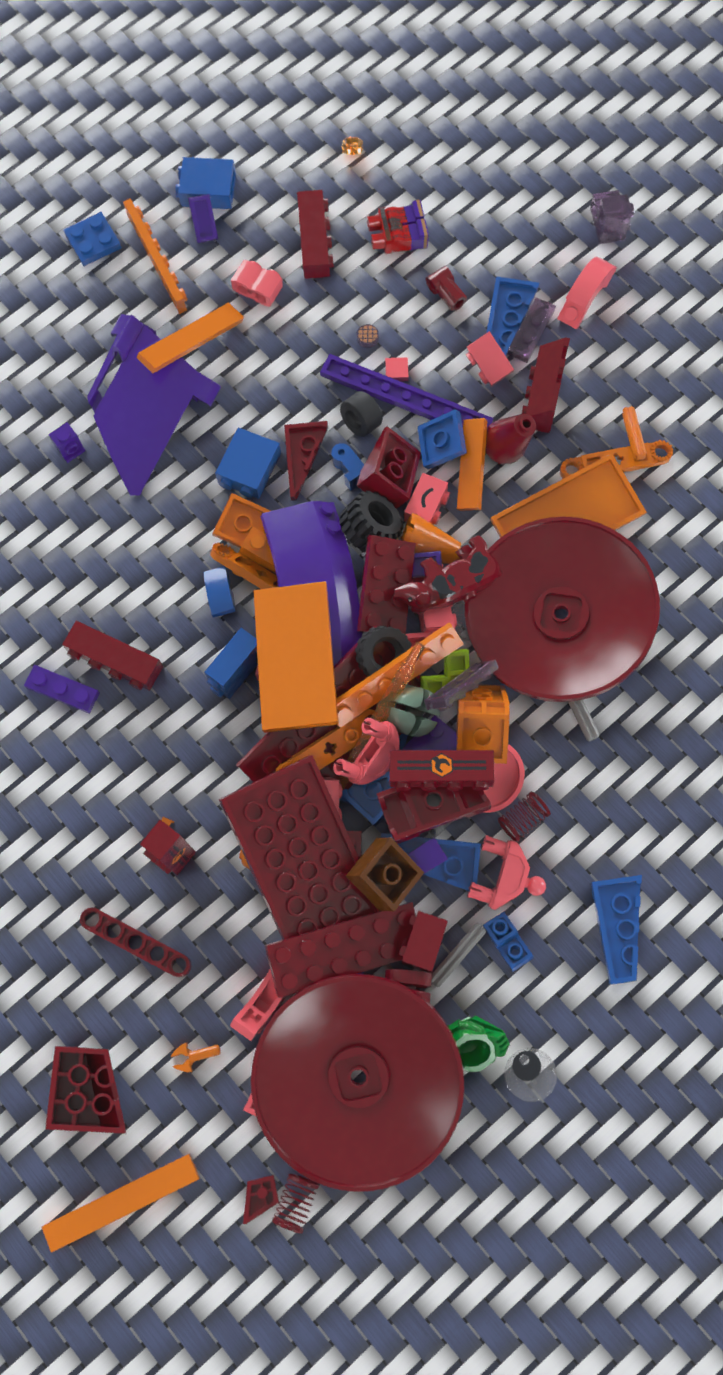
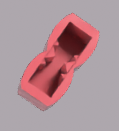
(257, 283)

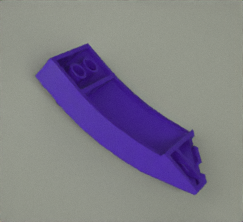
(311, 549)

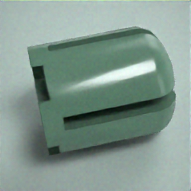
(411, 720)

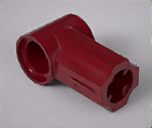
(443, 284)

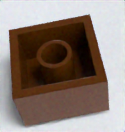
(385, 874)

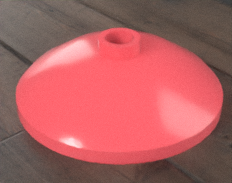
(507, 781)

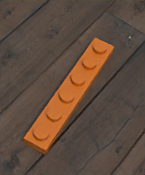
(160, 262)
(373, 687)

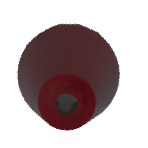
(509, 438)

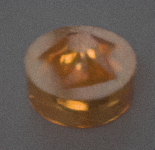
(352, 145)

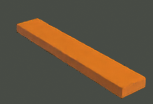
(189, 338)
(120, 1202)

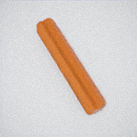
(634, 433)

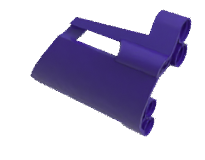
(141, 405)

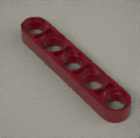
(147, 946)

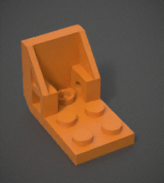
(484, 721)

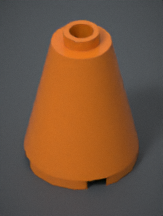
(430, 539)

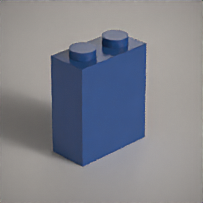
(205, 177)
(248, 463)
(233, 664)

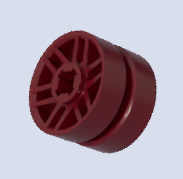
(412, 980)

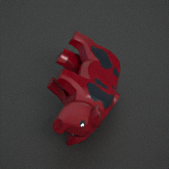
(454, 582)

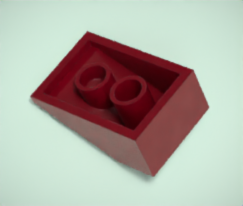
(390, 468)

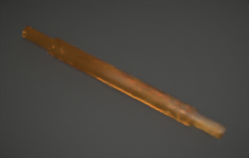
(382, 711)

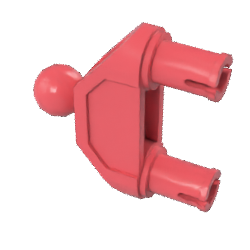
(374, 757)
(511, 878)

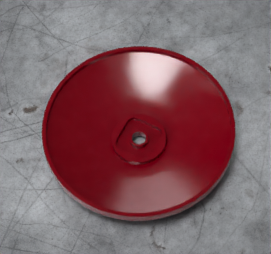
(571, 568)
(350, 1130)

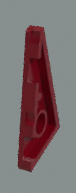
(302, 447)

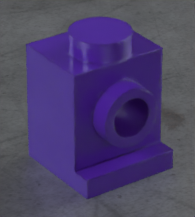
(67, 442)

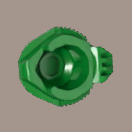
(478, 1042)

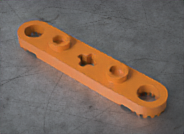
(625, 454)
(243, 566)
(342, 738)

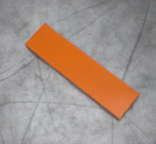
(472, 465)

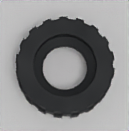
(370, 639)

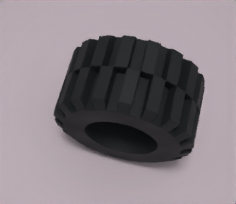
(368, 516)

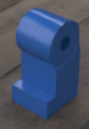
(347, 461)

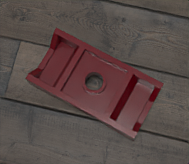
(410, 814)

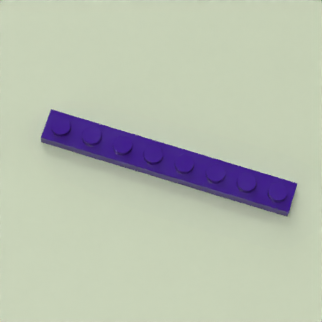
(392, 390)

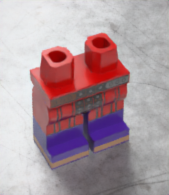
(399, 228)

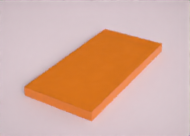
(593, 493)
(295, 657)

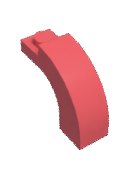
(584, 290)
(258, 1010)

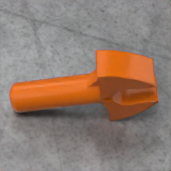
(194, 1055)

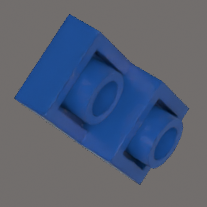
(219, 591)
(508, 941)

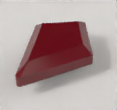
(260, 1197)

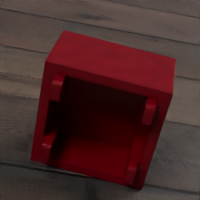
(423, 942)

